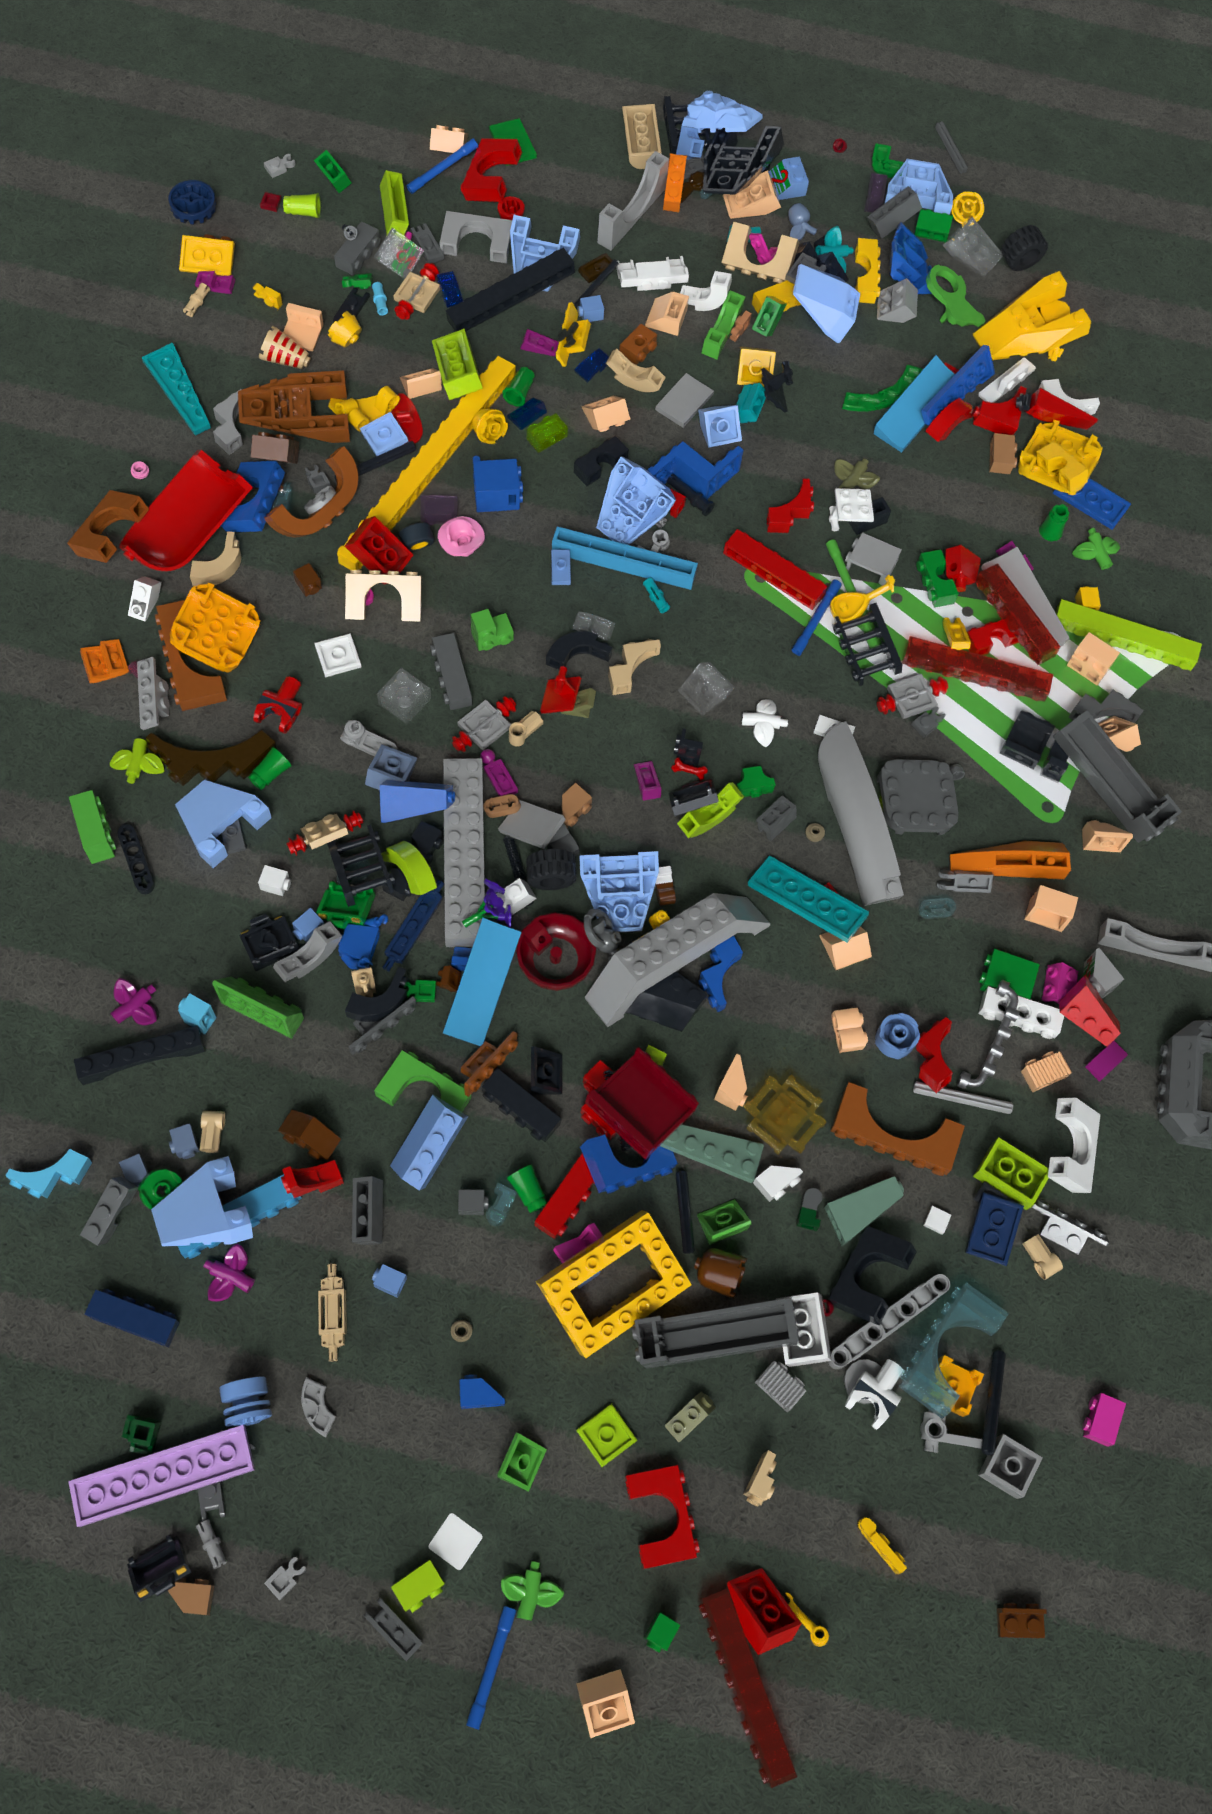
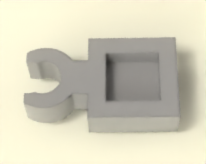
(278, 166)
(283, 1580)

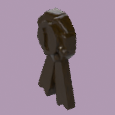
(695, 183)

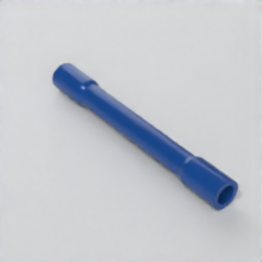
(464, 150)
(803, 640)
(479, 1705)

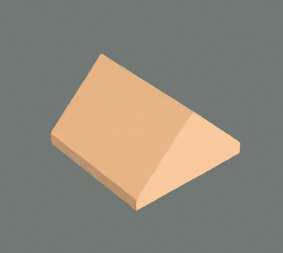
(422, 382)
(846, 954)

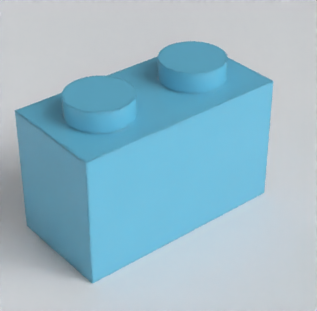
(196, 1013)

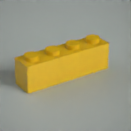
(782, 291)

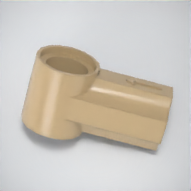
(524, 727)
(211, 1124)
(1044, 1261)

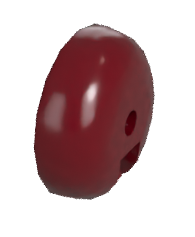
(538, 937)

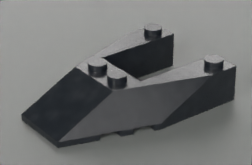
(734, 168)

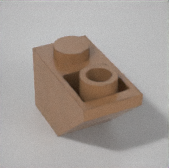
(575, 803)
(193, 1597)

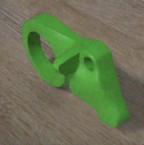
(957, 308)

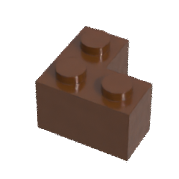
(309, 1134)

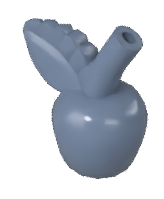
(798, 217)

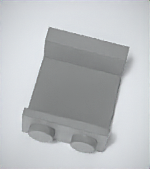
(873, 556)

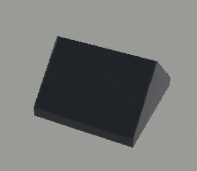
(545, 1072)

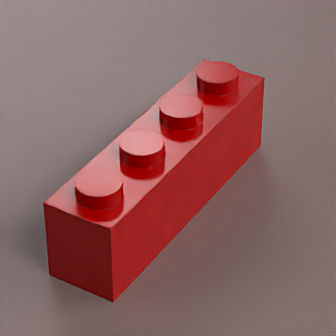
(566, 1200)

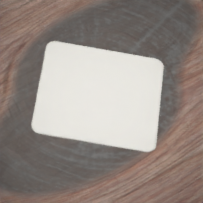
(455, 1541)

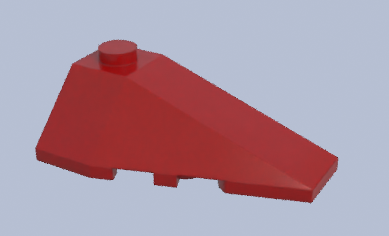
(1050, 407)

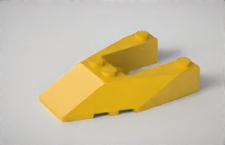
(1021, 328)

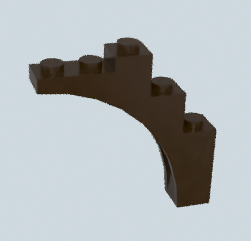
(211, 765)

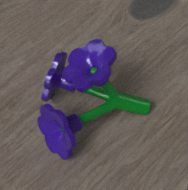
(491, 904)

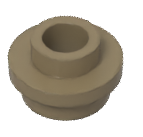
(815, 837)
(461, 1324)

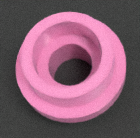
(137, 466)

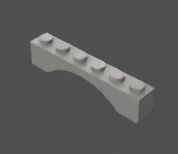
(1127, 938)

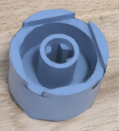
(896, 1046)

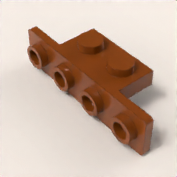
(484, 1061)

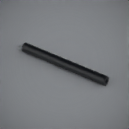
(598, 281)

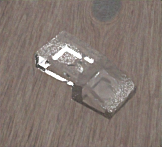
(594, 624)

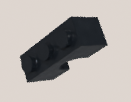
(588, 467)

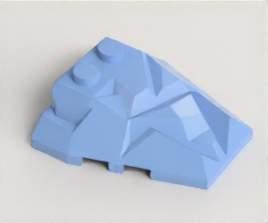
(720, 112)
(621, 886)

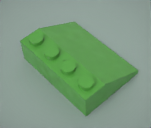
(258, 1005)

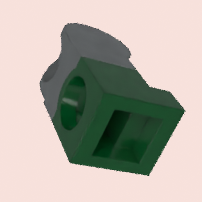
(808, 1210)

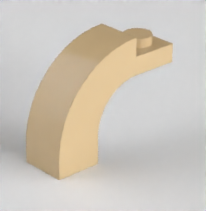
(219, 568)

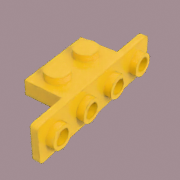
(580, 335)

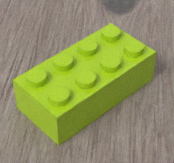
(457, 364)

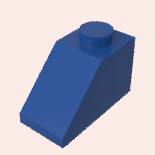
(478, 1393)

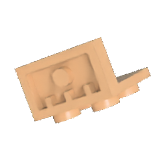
(303, 325)

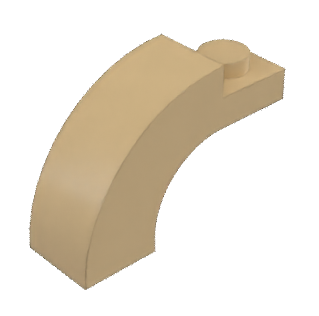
(633, 376)

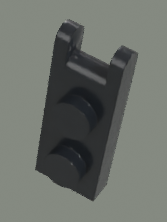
(352, 304)

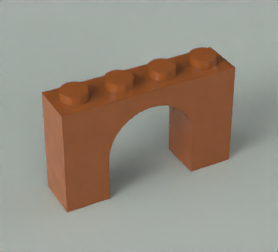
(115, 506)

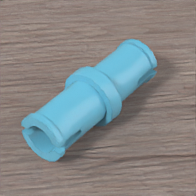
(379, 298)

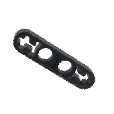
(133, 860)

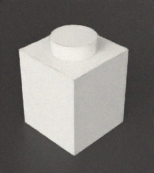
(274, 880)

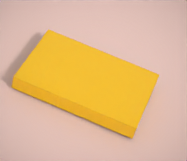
(206, 255)

